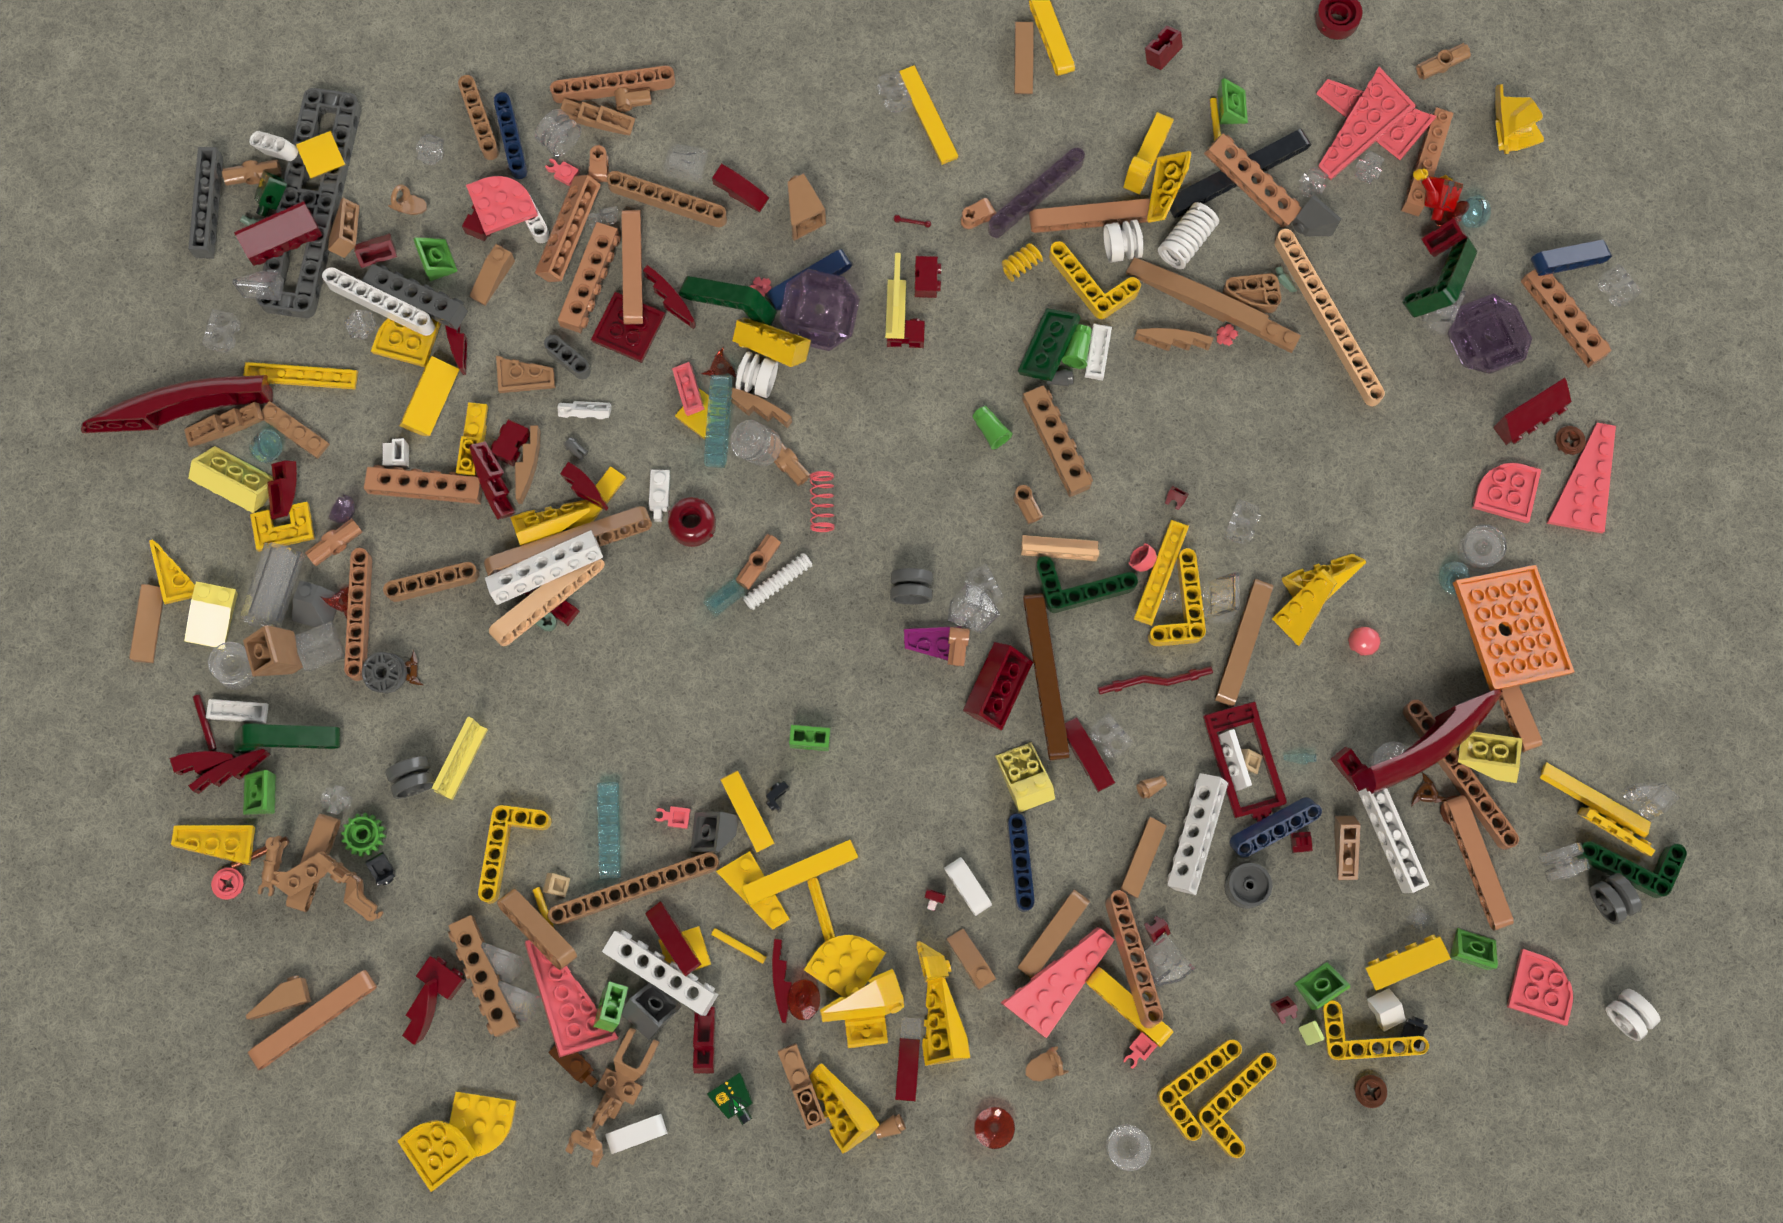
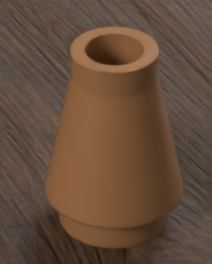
(1149, 787)
(892, 1126)

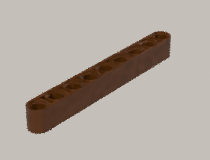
(1046, 677)

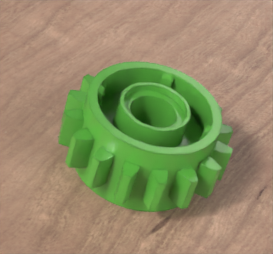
(353, 831)

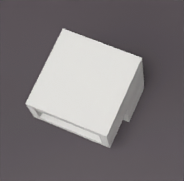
(396, 454)
(1387, 1009)

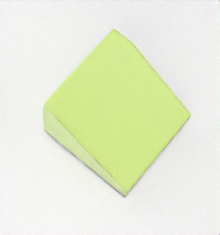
(1311, 1033)

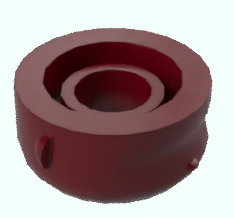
(1337, 30)
(691, 536)

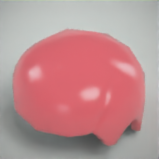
(1143, 558)
(1364, 641)

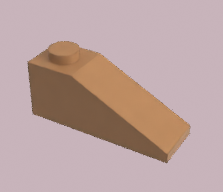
(344, 229)
(492, 273)
(1347, 847)
(971, 959)
(285, 996)

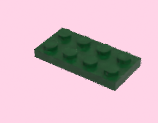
(1049, 344)

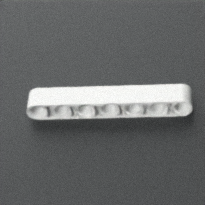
(385, 304)

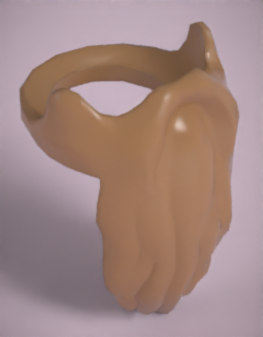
(407, 203)
(1045, 1066)

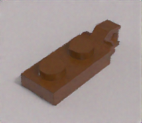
(575, 1066)

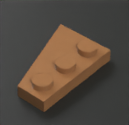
(519, 376)

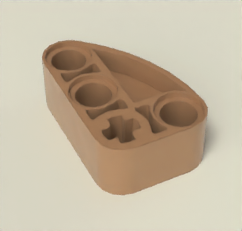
(1257, 297)

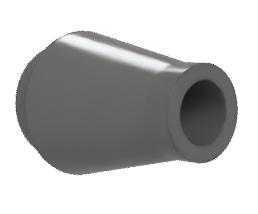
(1063, 377)

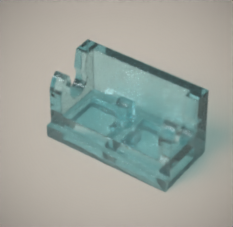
(724, 598)

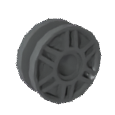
(395, 672)

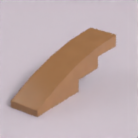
(1023, 58)
(599, 118)
(1164, 338)
(749, 403)
(223, 425)
(525, 470)

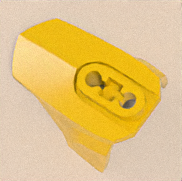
(1516, 122)

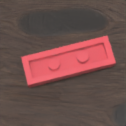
(688, 389)

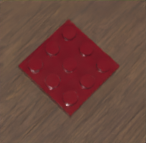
(627, 339)

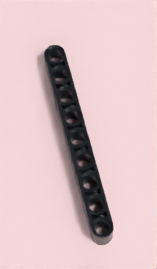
(1220, 183)

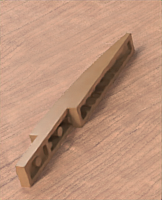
(1213, 303)

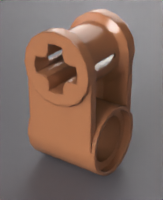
(598, 166)
(980, 212)

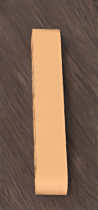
(541, 603)

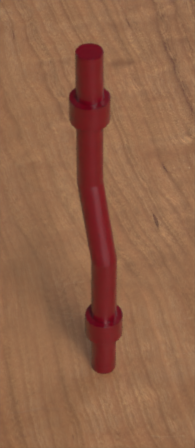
(1118, 685)

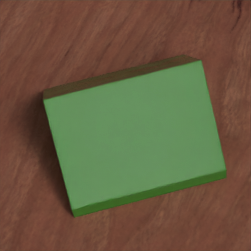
(1231, 103)
(435, 257)
(259, 793)
(1474, 950)
(1321, 986)

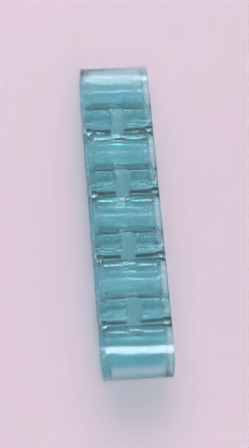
(718, 421)
(608, 830)

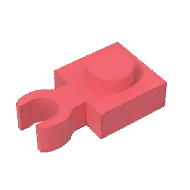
(563, 172)
(676, 818)
(1141, 1048)

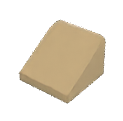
(1251, 760)
(556, 884)

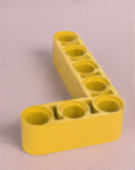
(1148, 153)
(1089, 285)
(1187, 605)
(502, 844)
(1367, 1052)
(1193, 1082)
(1232, 1099)

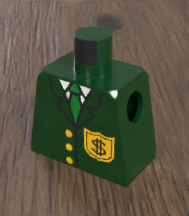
(271, 186)
(733, 1098)

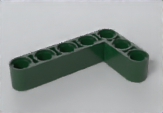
(1449, 284)
(730, 296)
(1081, 590)
(251, 736)
(1633, 870)

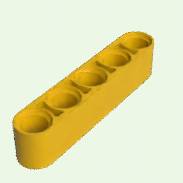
(1052, 36)
(1124, 1003)

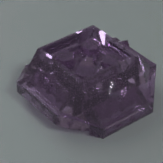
(800, 312)
(1499, 321)

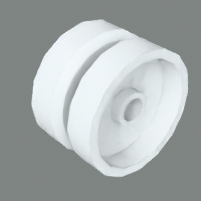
(1633, 1014)

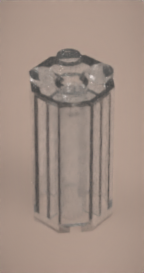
(272, 586)

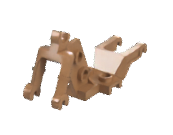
(310, 872)
(619, 1087)

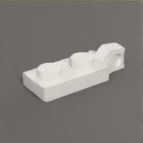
(584, 409)
(659, 493)

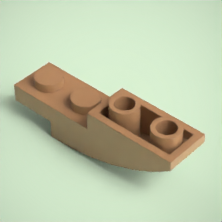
(801, 1086)

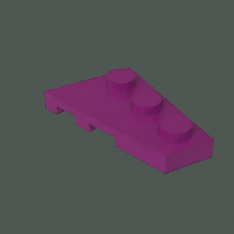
(928, 641)

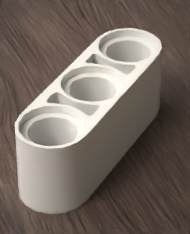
(273, 145)
(538, 224)
(968, 886)
(636, 1133)

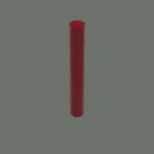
(204, 723)

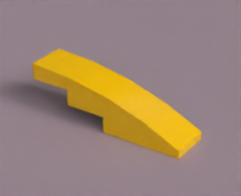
(747, 811)

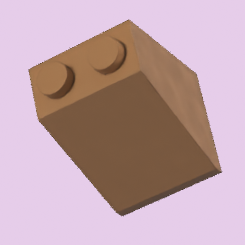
(805, 207)
(272, 652)

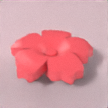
(761, 285)
(1226, 335)

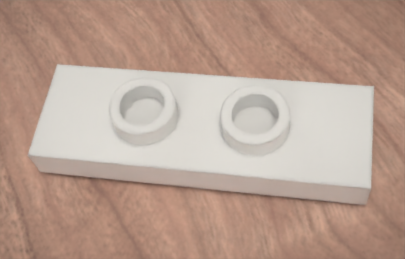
(1098, 352)
(237, 711)
(1234, 760)

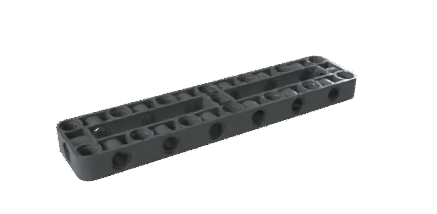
(330, 191)

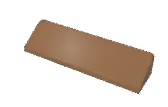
(146, 624)
(1143, 857)

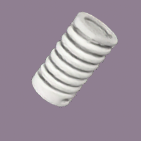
(1188, 235)

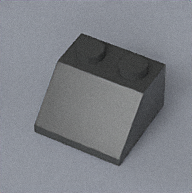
(650, 1010)

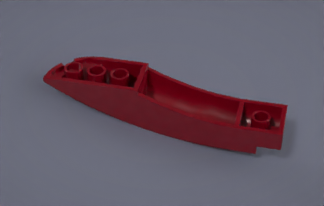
(179, 400)
(1439, 741)

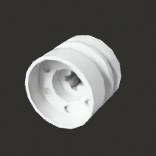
(1125, 240)
(752, 373)

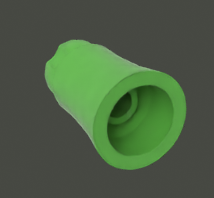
(1077, 350)
(991, 427)

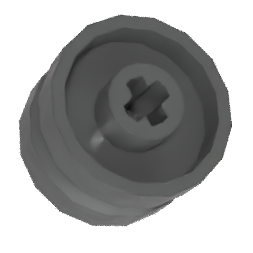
(911, 586)
(410, 777)
(1250, 874)
(1616, 898)

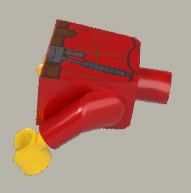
(1441, 193)

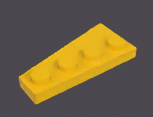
(1301, 611)
(1610, 826)
(219, 841)
(744, 871)

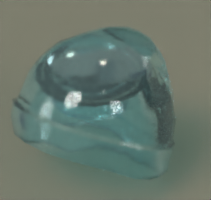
(1478, 212)
(265, 446)
(1450, 573)

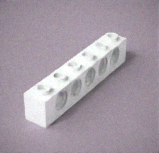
(543, 567)
(1394, 840)
(1201, 843)
(615, 950)

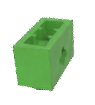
(809, 738)
(610, 1006)

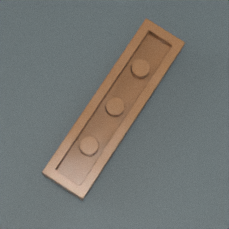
(294, 430)

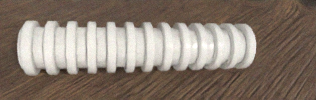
(777, 581)

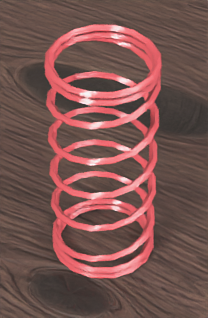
(821, 524)

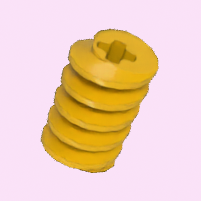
(1021, 260)

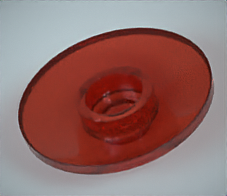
(1460, 209)
(803, 999)
(1005, 1130)

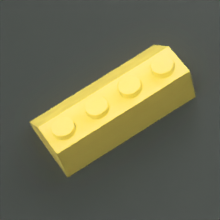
(231, 478)

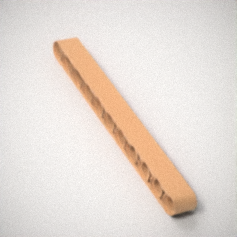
(1329, 326)

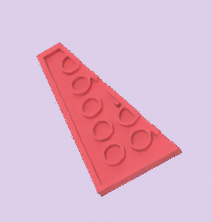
(1373, 115)
(1397, 139)
(1587, 490)
(1056, 986)
(566, 1006)

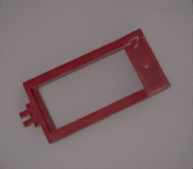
(1232, 718)

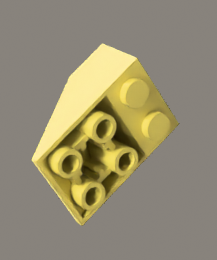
(1025, 777)

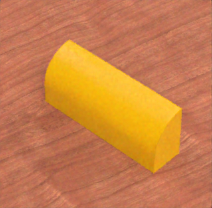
(429, 397)

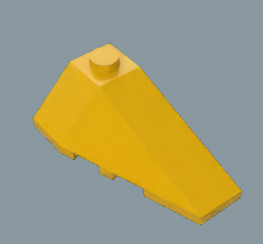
(1167, 180)
(536, 526)
(1340, 570)
(932, 962)
(875, 999)
(944, 1030)
(848, 1114)

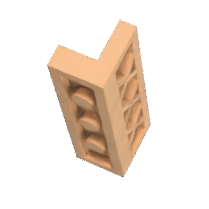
(1059, 548)

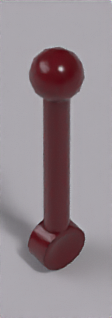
(897, 219)

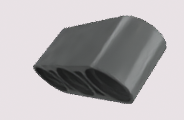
(561, 351)

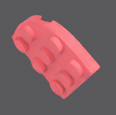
(500, 203)
(1508, 491)
(1541, 988)

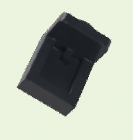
(776, 792)
(381, 869)
(1412, 1028)

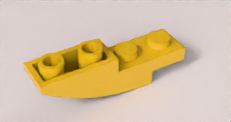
(473, 433)

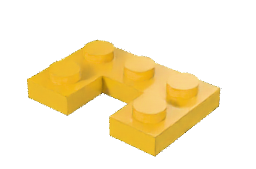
(298, 531)

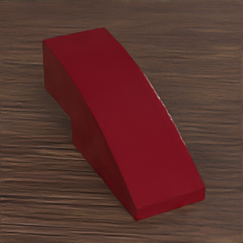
(739, 188)
(583, 486)
(282, 488)
(199, 761)
(1348, 764)
(421, 1013)
(704, 1043)
(907, 1069)

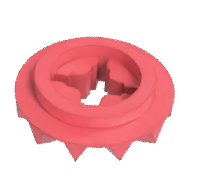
(218, 885)

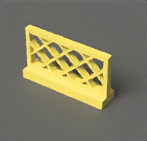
(896, 304)
(459, 759)

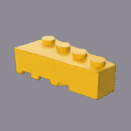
(771, 342)
(1408, 962)

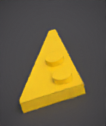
(173, 582)

